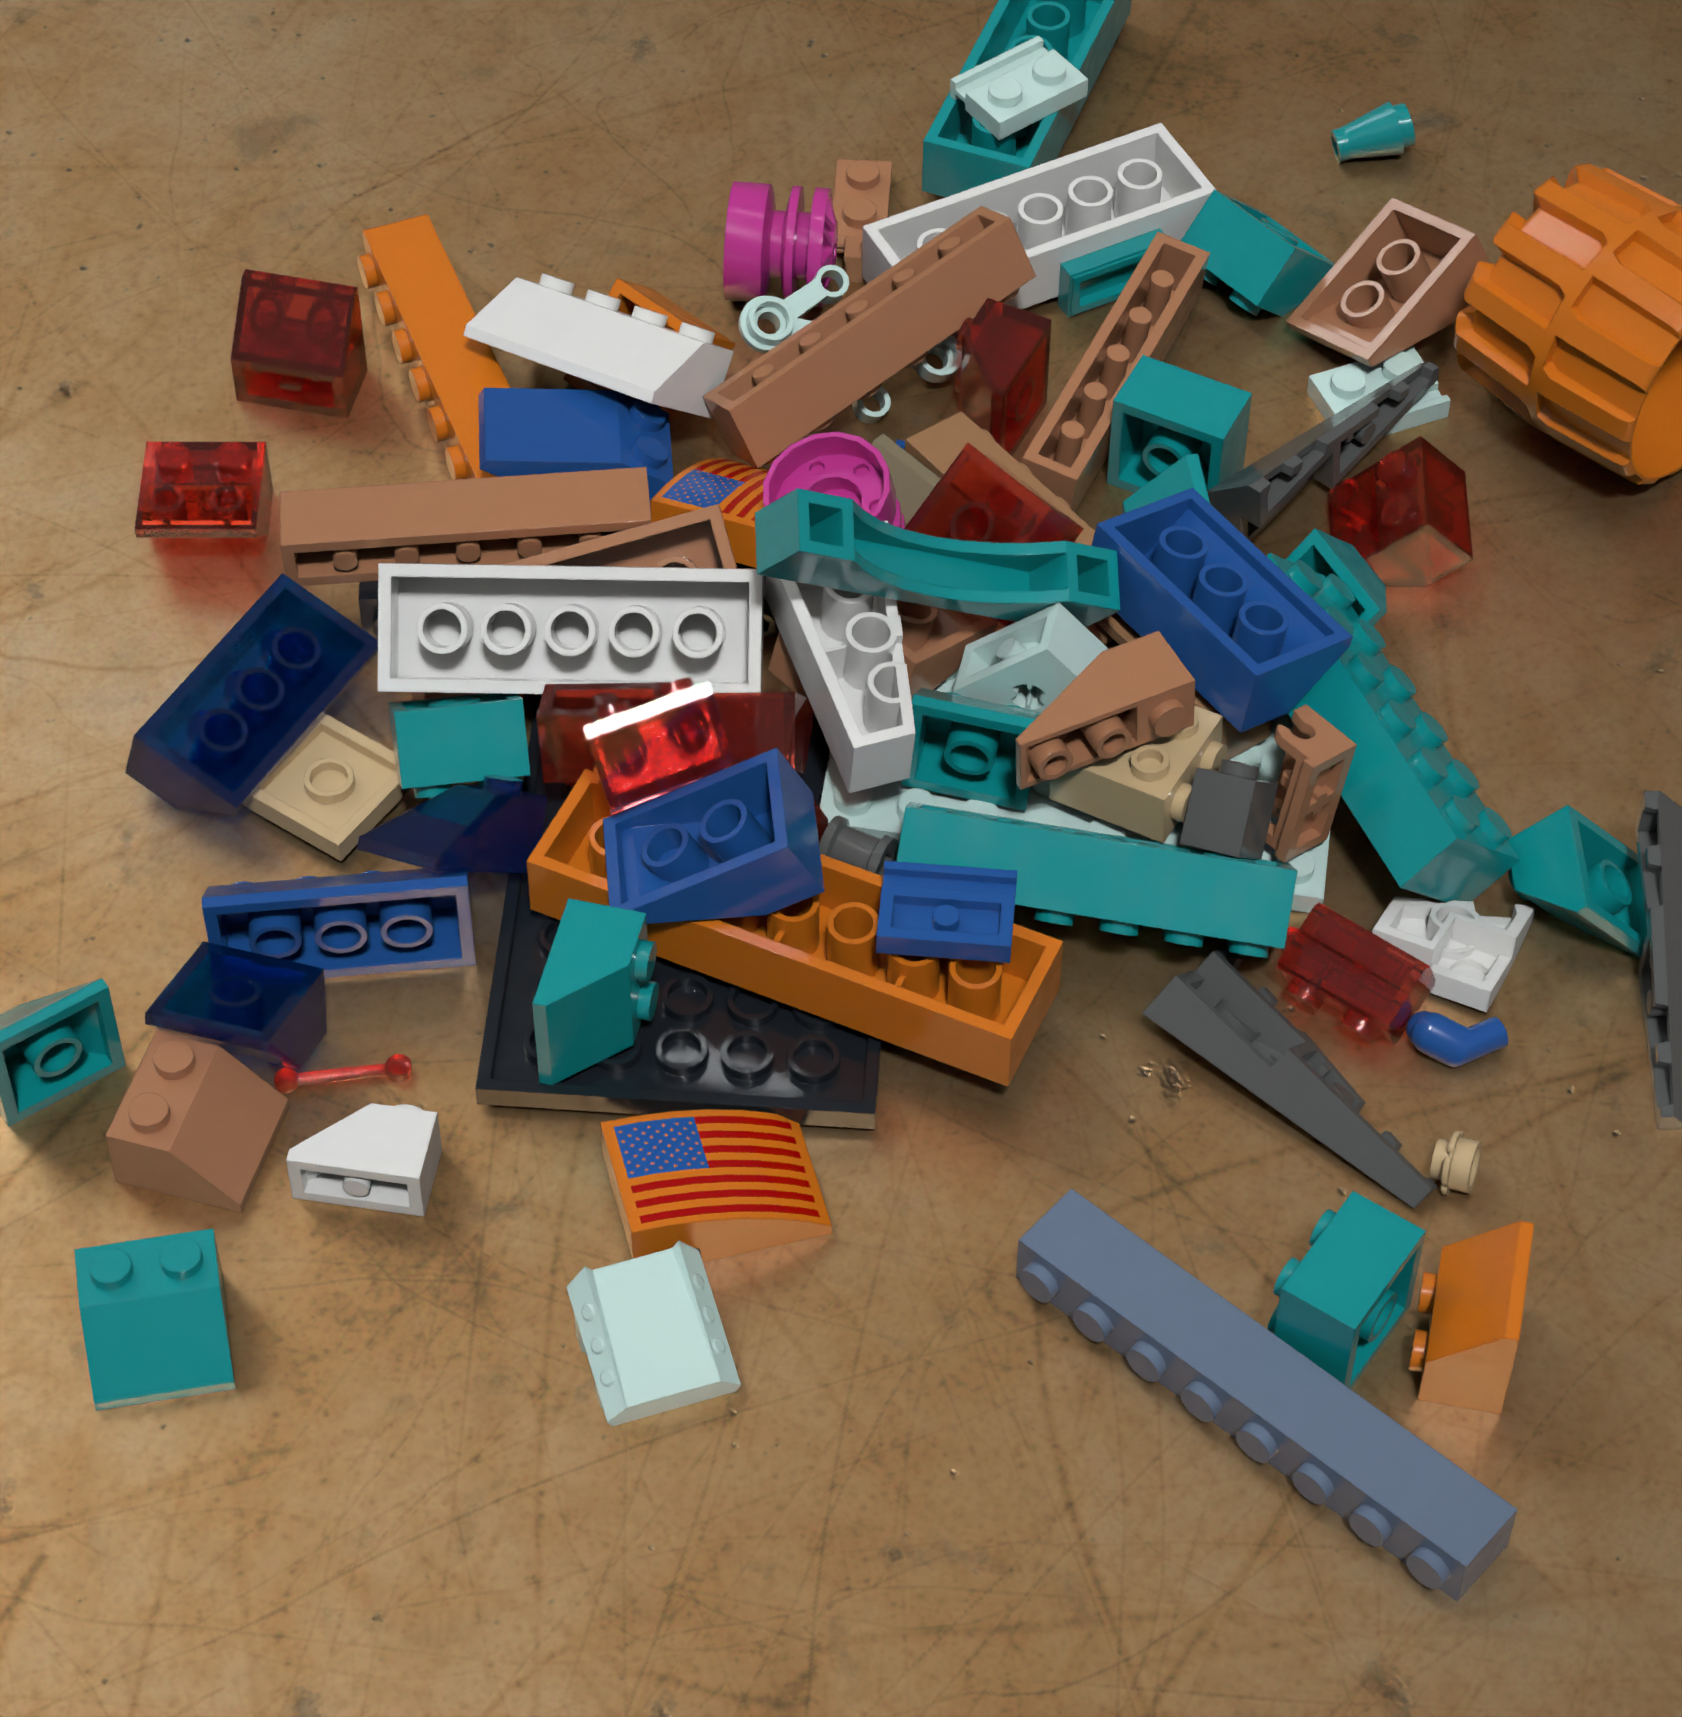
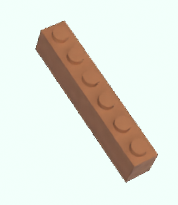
(1141, 322)
(869, 337)
(490, 520)

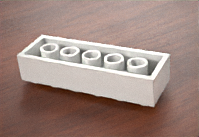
(1062, 207)
(566, 625)

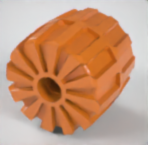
(1586, 321)

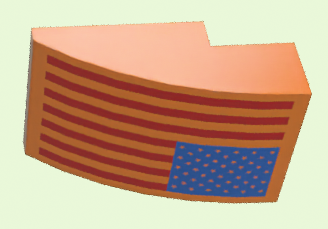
(722, 482)
(712, 1181)

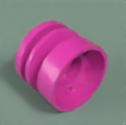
(774, 242)
(839, 467)

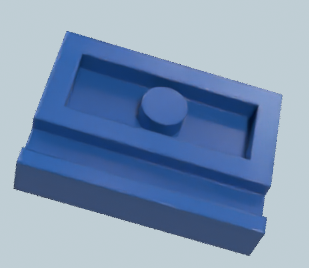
(946, 911)

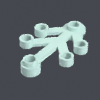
(786, 318)

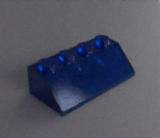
(249, 701)

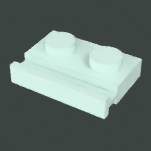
(1018, 87)
(1346, 384)

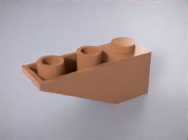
(1110, 707)

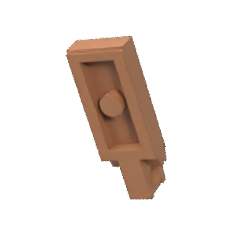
(859, 199)

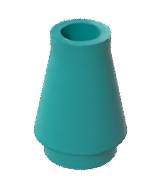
(1375, 134)

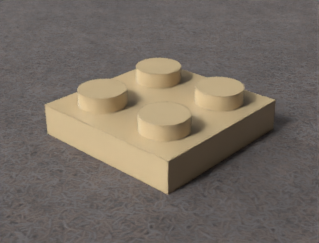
(330, 787)

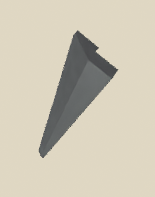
(1322, 453)
(1660, 966)
(1263, 1051)

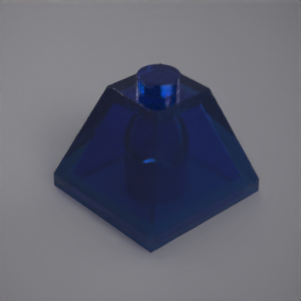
(465, 829)

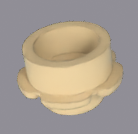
(1456, 1163)

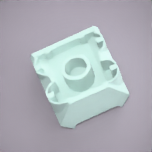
(652, 1334)

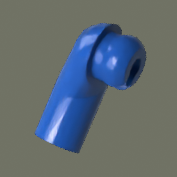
(1453, 1042)

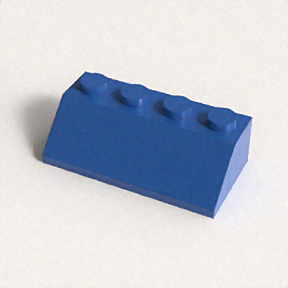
(1220, 607)
(349, 921)

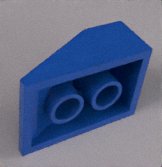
(572, 432)
(717, 846)

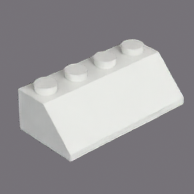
(603, 344)

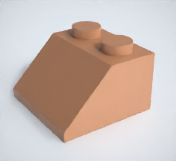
(194, 1124)

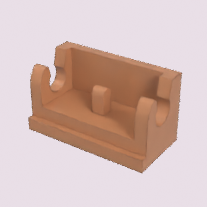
(1308, 782)

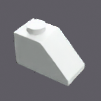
(370, 1160)

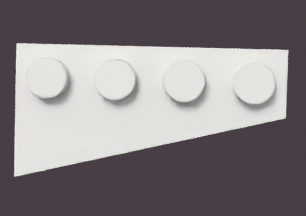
(853, 675)

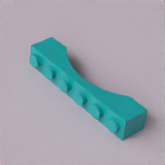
(844, 548)

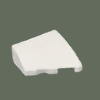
(1464, 949)

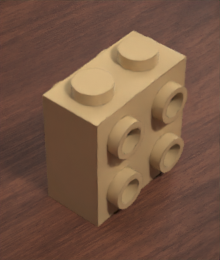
(1148, 784)

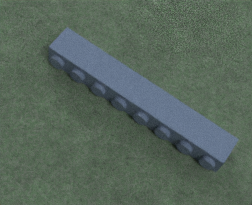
(1265, 1395)

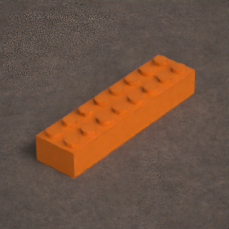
(825, 955)

